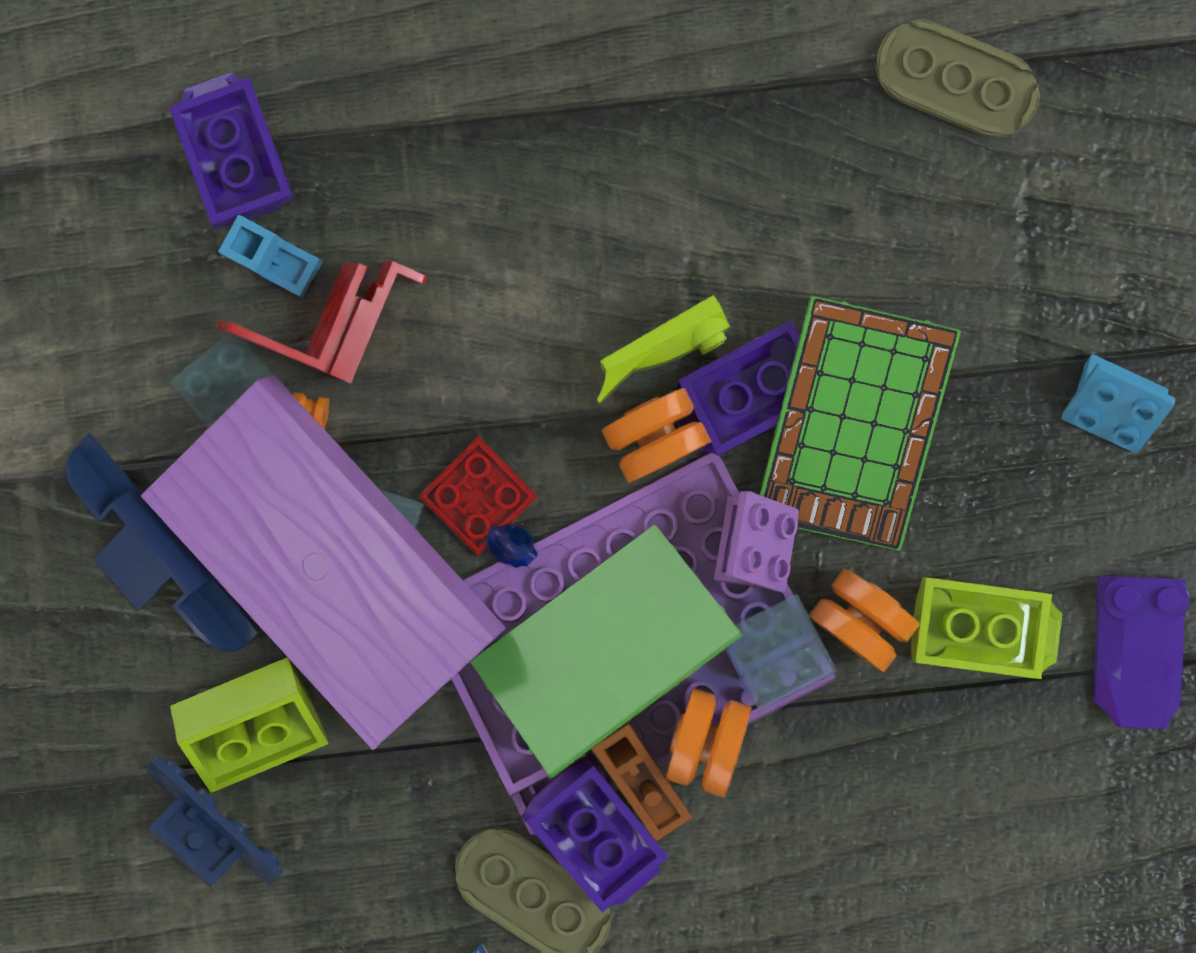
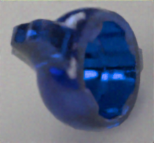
(511, 545)

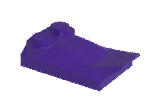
(230, 150)
(742, 390)
(1139, 649)
(594, 835)

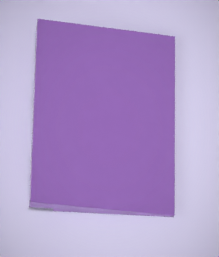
(690, 514)

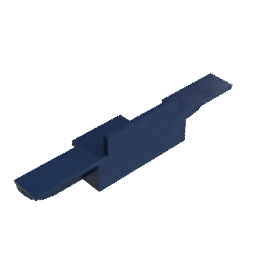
(150, 553)

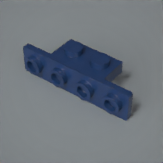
(201, 834)

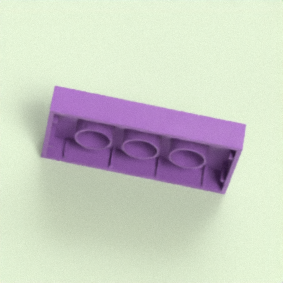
(322, 560)

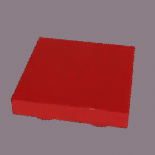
(477, 494)

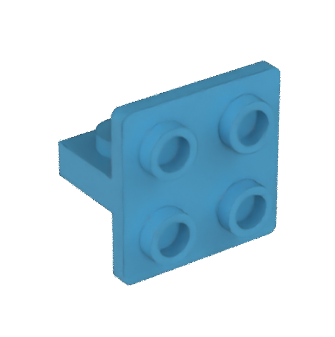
(1117, 404)

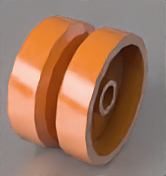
(656, 435)
(866, 617)
(708, 742)

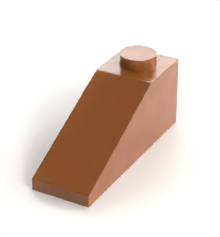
(642, 781)

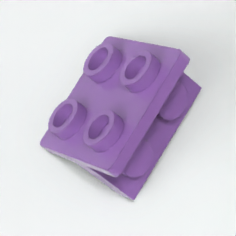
(756, 542)

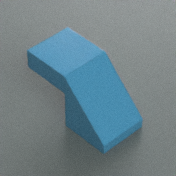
(270, 256)

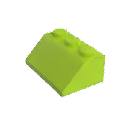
(248, 725)

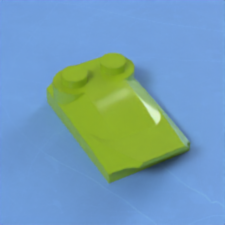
(694, 329)
(985, 628)

